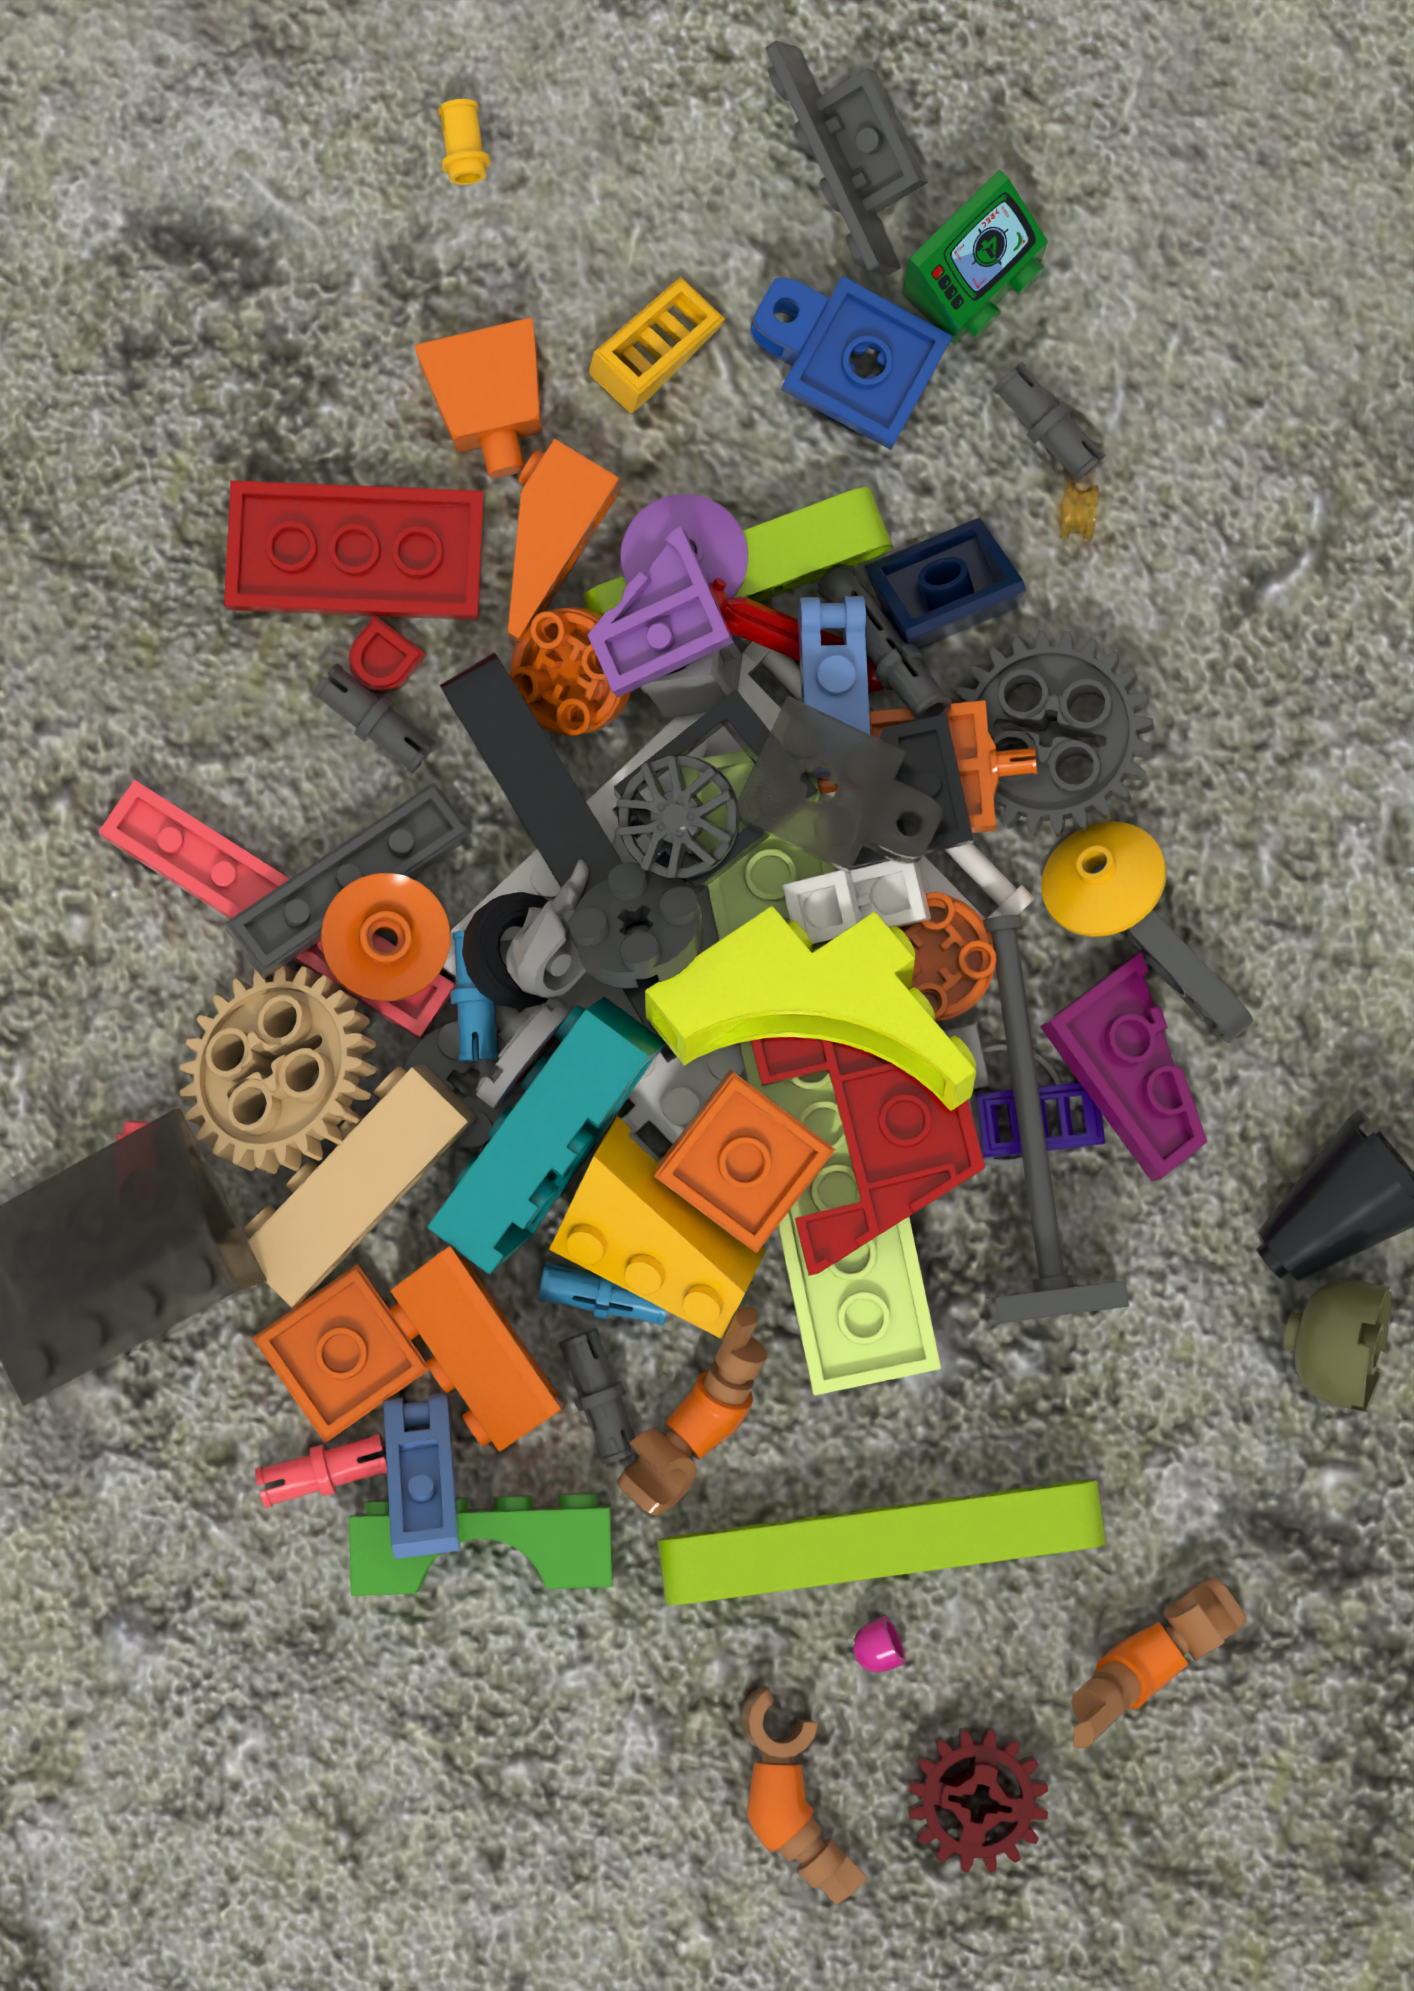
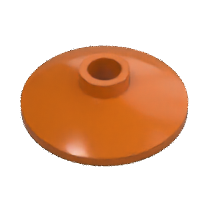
(393, 905)

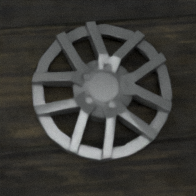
(678, 816)

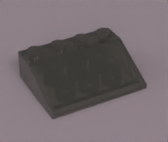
(115, 1257)

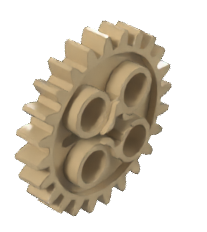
(277, 1069)

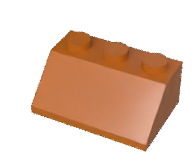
(474, 1350)

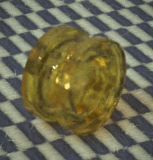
(1078, 511)

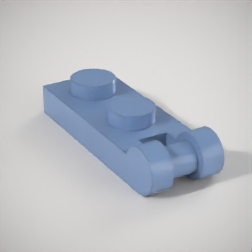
(834, 675)
(421, 1477)

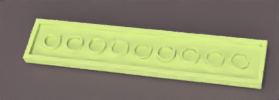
(869, 1310)

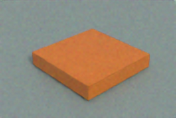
(743, 1161)
(341, 1353)

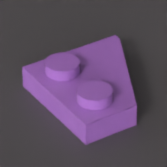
(661, 621)

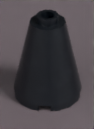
(1341, 1205)

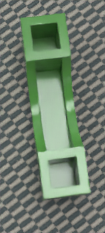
(564, 1542)

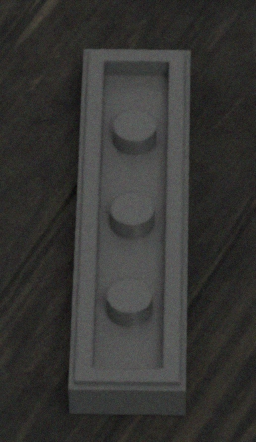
(398, 843)

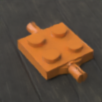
(975, 754)

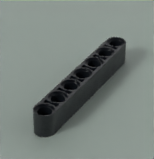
(537, 786)

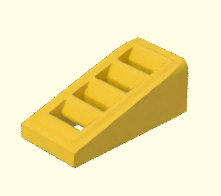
(627, 372)

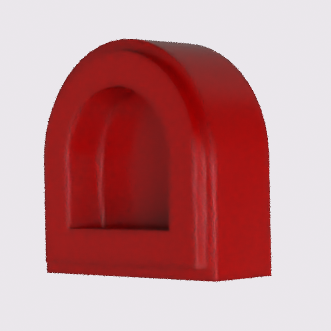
(383, 658)

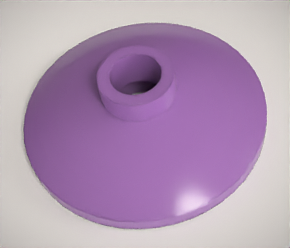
(709, 527)

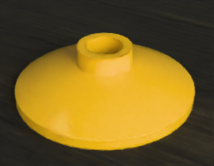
(1116, 895)

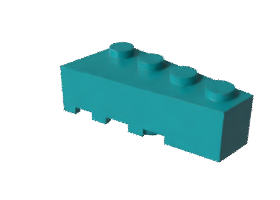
(547, 1134)

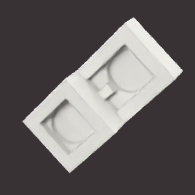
(841, 899)

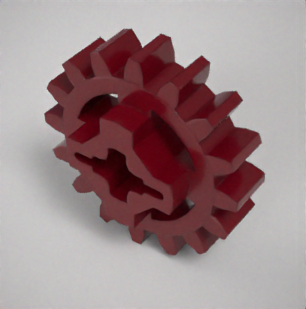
(973, 1827)

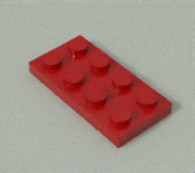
(354, 550)

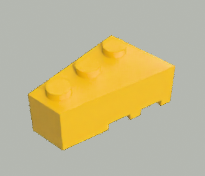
(653, 1239)

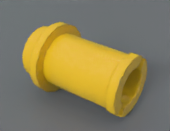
(463, 142)

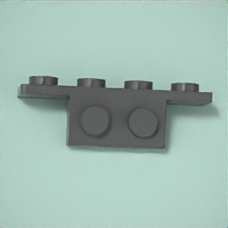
(856, 146)

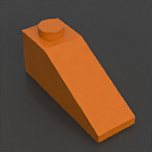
(557, 517)

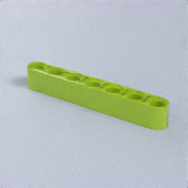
(881, 1542)

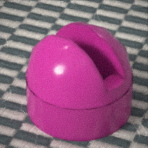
(879, 1646)

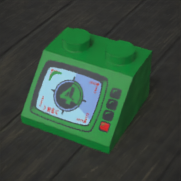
(976, 261)

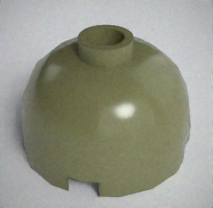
(1341, 1341)

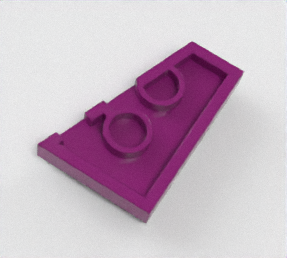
(1124, 1063)

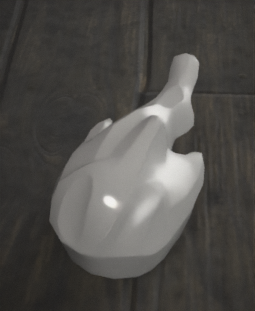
(543, 951)

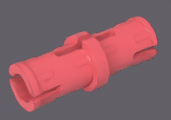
(322, 1470)

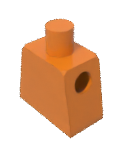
(487, 390)

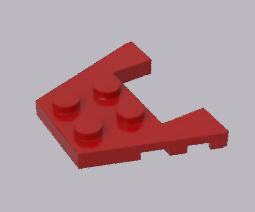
(897, 1136)

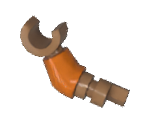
(699, 1423)
(1154, 1656)
(780, 1807)

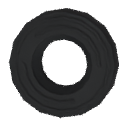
(482, 950)

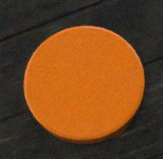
(562, 673)
(951, 956)

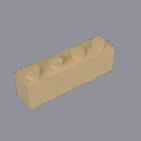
(357, 1182)

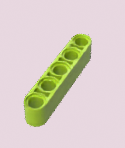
(794, 548)

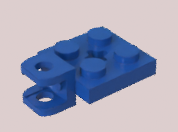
(829, 332)

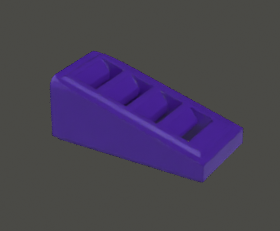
(987, 1129)

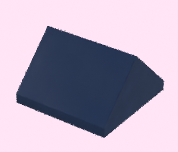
(946, 584)

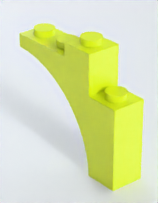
(847, 992)

